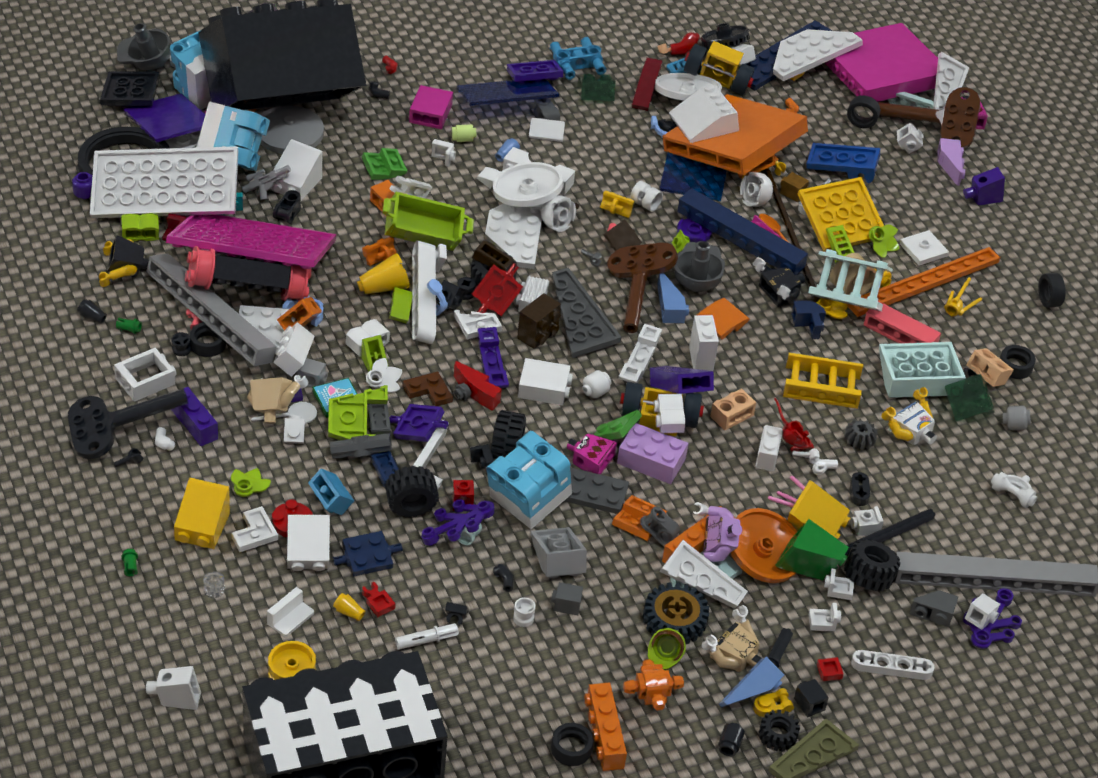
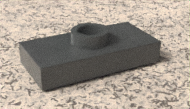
(379, 419)

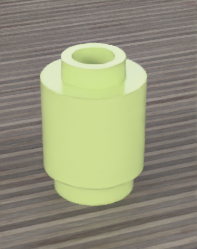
(463, 133)

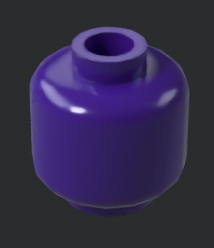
(82, 185)

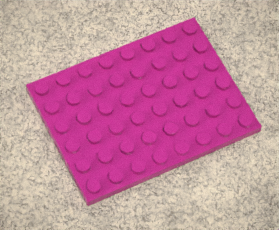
(253, 239)

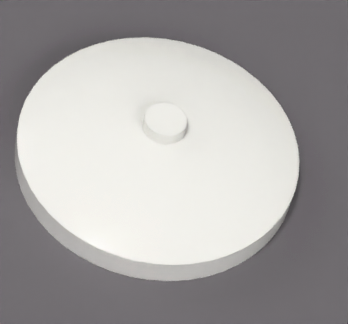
(682, 85)
(528, 184)

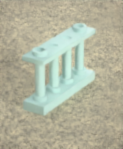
(855, 296)

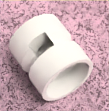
(646, 196)

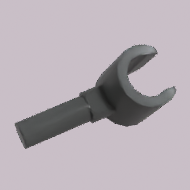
(595, 258)

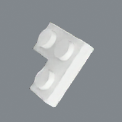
(259, 530)

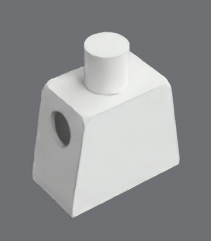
(176, 688)

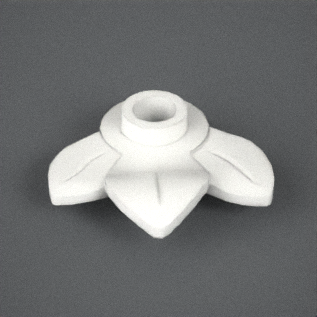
(385, 376)

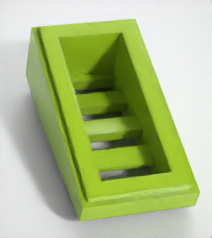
(847, 247)

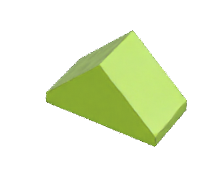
(372, 350)

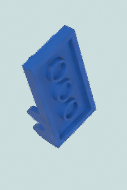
(844, 159)

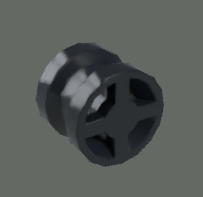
(468, 285)
(181, 344)

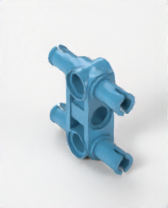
(578, 57)

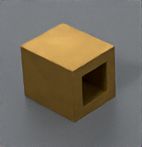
(792, 184)

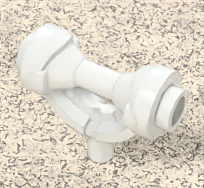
(1016, 485)

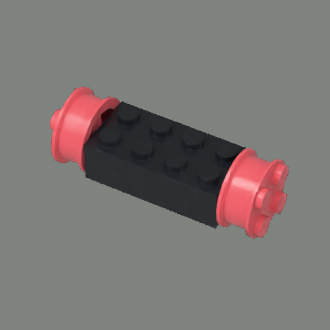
(208, 269)

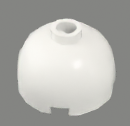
(756, 189)
(558, 213)

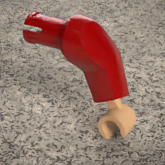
(681, 47)

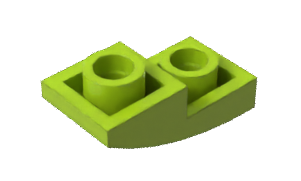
(401, 305)

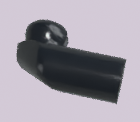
(373, 88)
(507, 575)

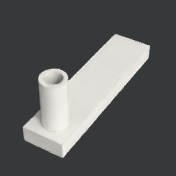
(430, 449)

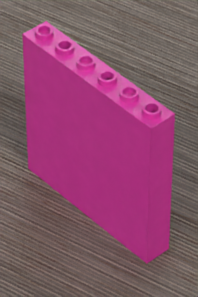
(887, 64)

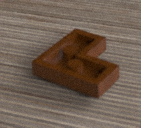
(429, 384)

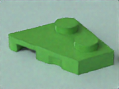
(619, 427)

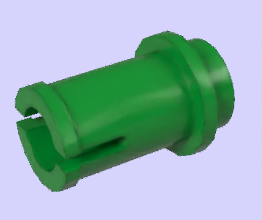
(129, 325)
(129, 557)

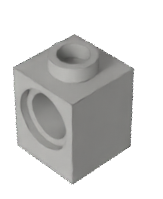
(314, 372)

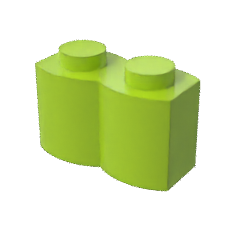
(140, 227)

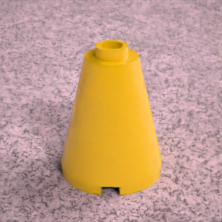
(384, 277)

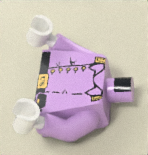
(720, 533)

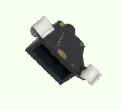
(780, 283)

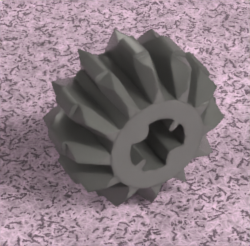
(860, 434)

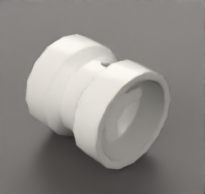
(524, 612)

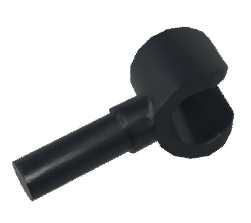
(134, 454)

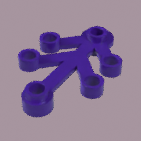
(482, 511)
(983, 638)

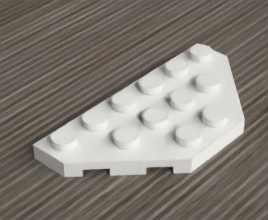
(810, 50)
(515, 232)

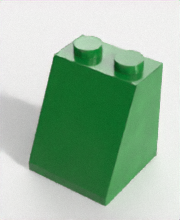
(812, 552)

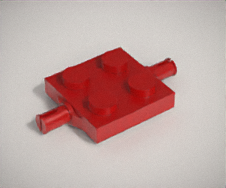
(497, 289)

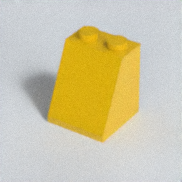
(820, 508)
(202, 513)

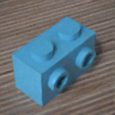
(331, 492)

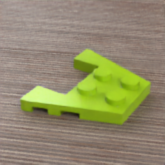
(349, 413)

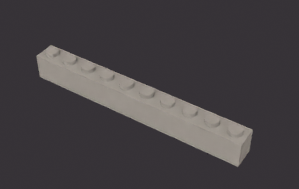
(212, 311)
(997, 574)

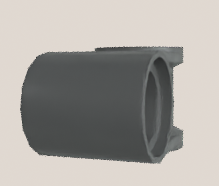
(546, 110)
(661, 526)

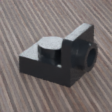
(481, 454)

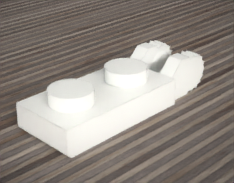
(411, 187)

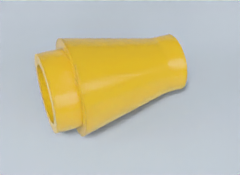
(348, 606)

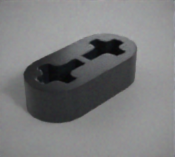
(864, 489)

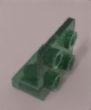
(597, 88)
(969, 397)

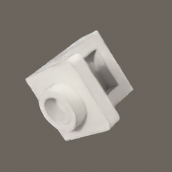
(443, 150)
(294, 430)
(838, 586)
(824, 619)

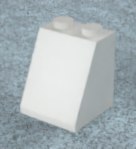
(305, 169)

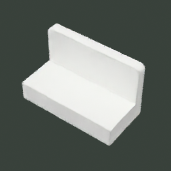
(289, 613)

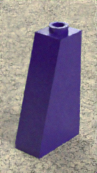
(681, 379)

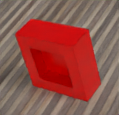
(830, 669)

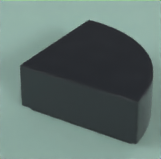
(666, 125)

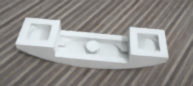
(641, 355)

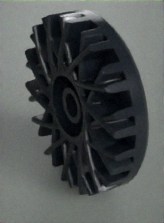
(726, 35)

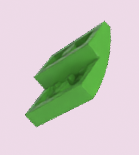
(384, 164)

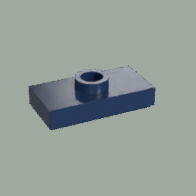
(384, 465)

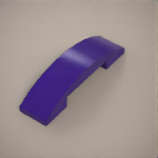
(491, 356)

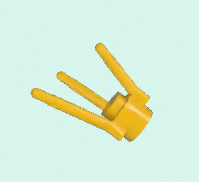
(955, 305)

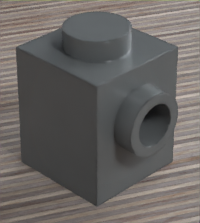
(567, 598)

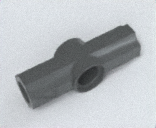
(361, 445)

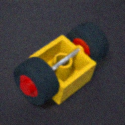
(721, 65)
(632, 401)

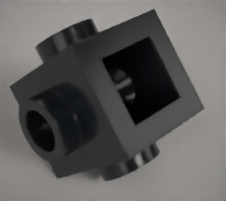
(453, 295)

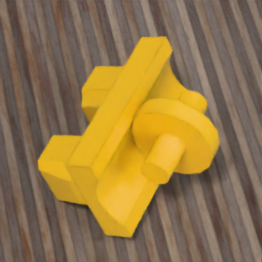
(617, 204)

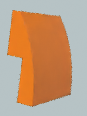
(725, 316)
(630, 515)

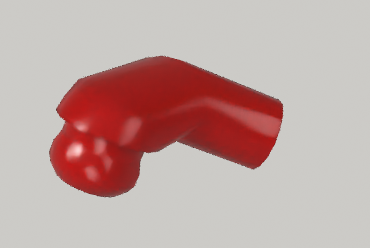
(391, 66)

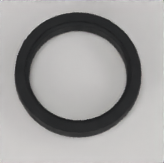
(114, 136)

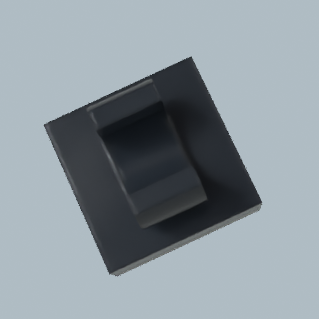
(456, 610)

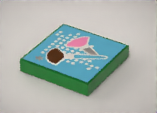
(331, 390)

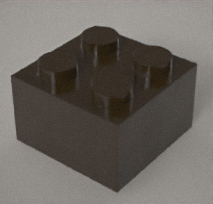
(539, 321)

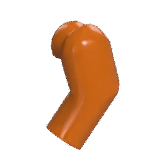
(792, 106)

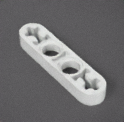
(892, 667)

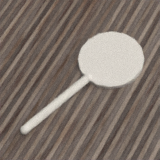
(302, 409)

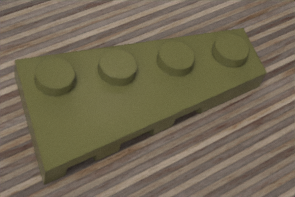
(818, 748)

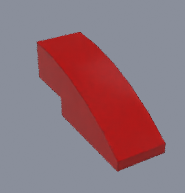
(481, 390)

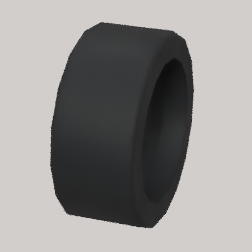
(859, 121)
(1051, 290)
(205, 349)
(1023, 354)
(568, 757)

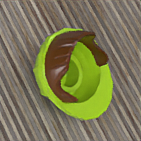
(666, 647)

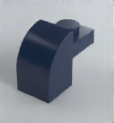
(809, 314)

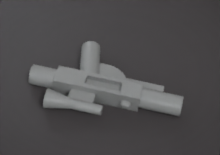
(265, 182)

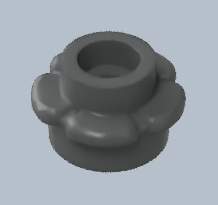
(462, 391)

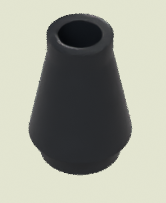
(90, 310)

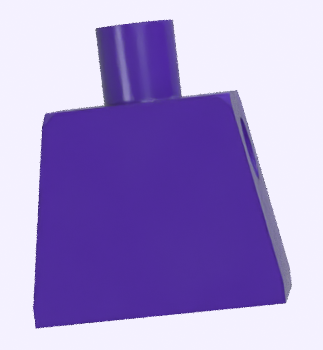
(987, 187)

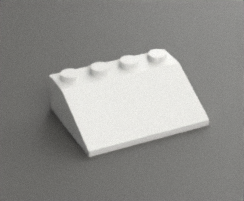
(705, 115)

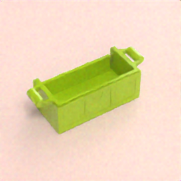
(425, 220)

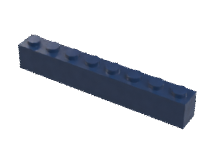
(741, 232)

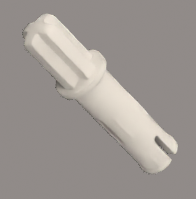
(430, 635)

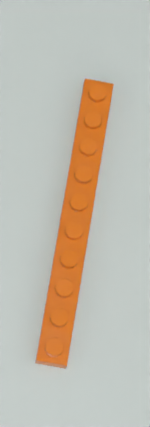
(931, 278)

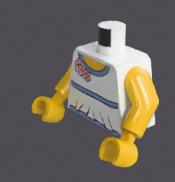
(913, 422)

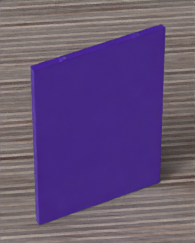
(167, 117)

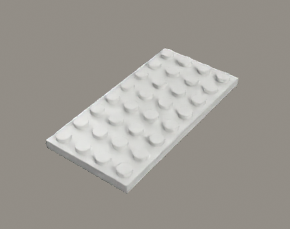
(164, 182)

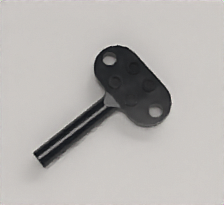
(95, 424)

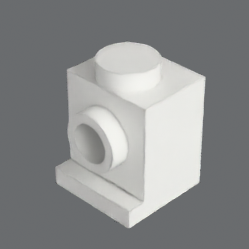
(866, 521)

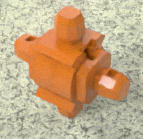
(653, 684)

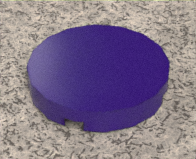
(694, 230)

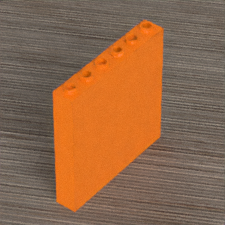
(760, 135)

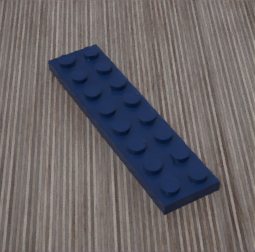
(765, 60)

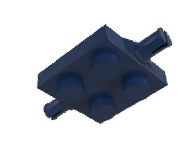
(367, 553)

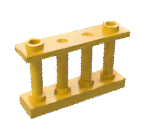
(823, 393)

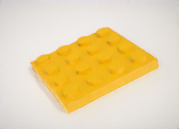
(841, 204)

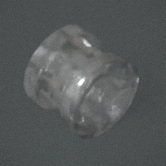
(214, 590)

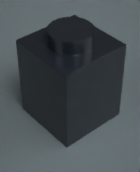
(811, 697)

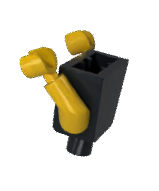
(124, 260)

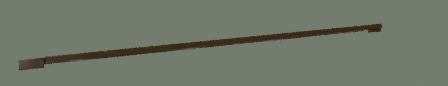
(790, 229)

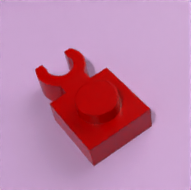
(378, 601)

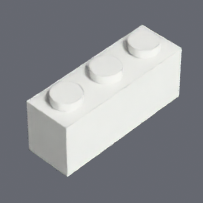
(293, 348)

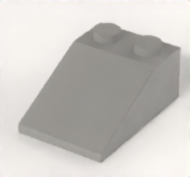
(559, 552)

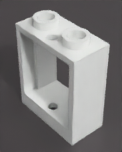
(148, 386)

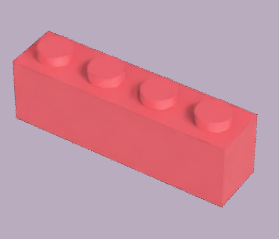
(899, 326)

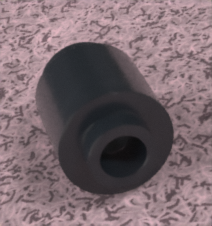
(731, 739)

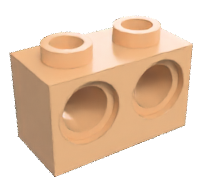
(990, 367)
(733, 409)

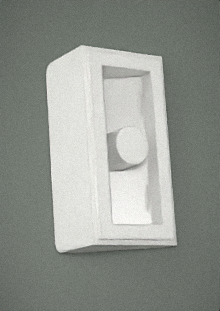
(546, 129)

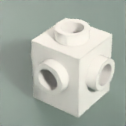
(909, 138)

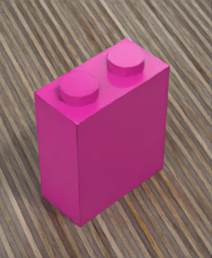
(431, 107)

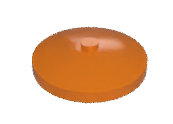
(762, 543)

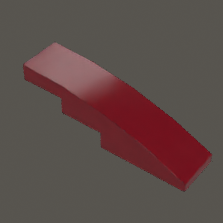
(646, 84)

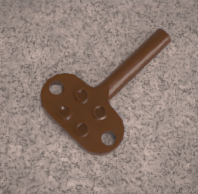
(956, 119)
(639, 264)

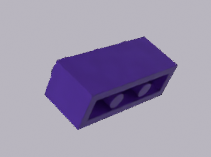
(197, 419)

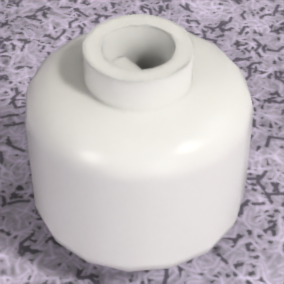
(596, 384)

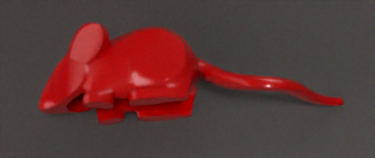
(794, 433)

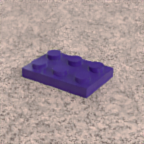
(535, 71)

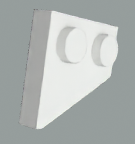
(470, 323)

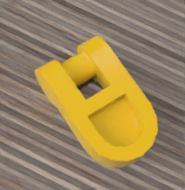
(767, 703)

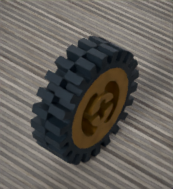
(678, 602)

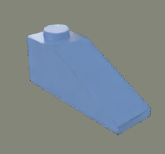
(671, 301)
(758, 680)

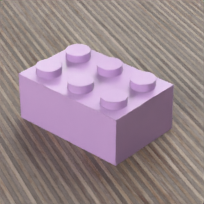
(652, 453)

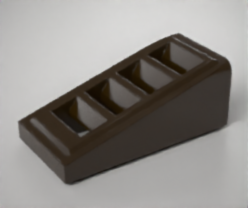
(487, 254)

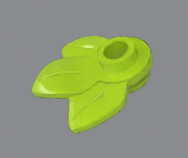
(885, 241)
(249, 482)

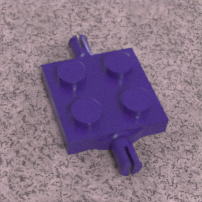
(418, 422)

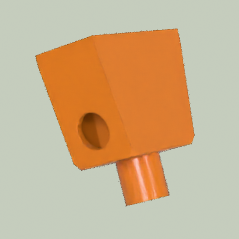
(303, 312)

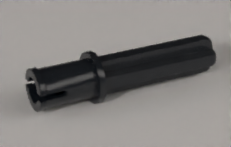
(780, 646)

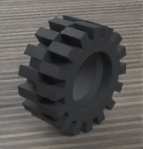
(779, 740)

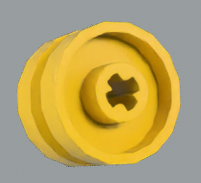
(290, 658)

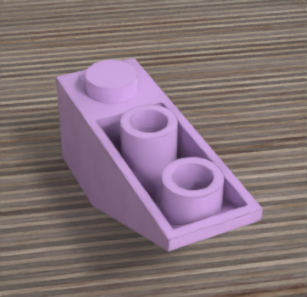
(950, 158)

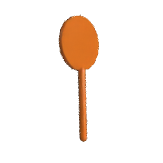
(773, 224)

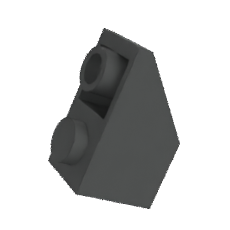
(935, 607)

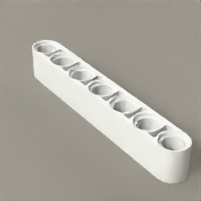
(422, 299)

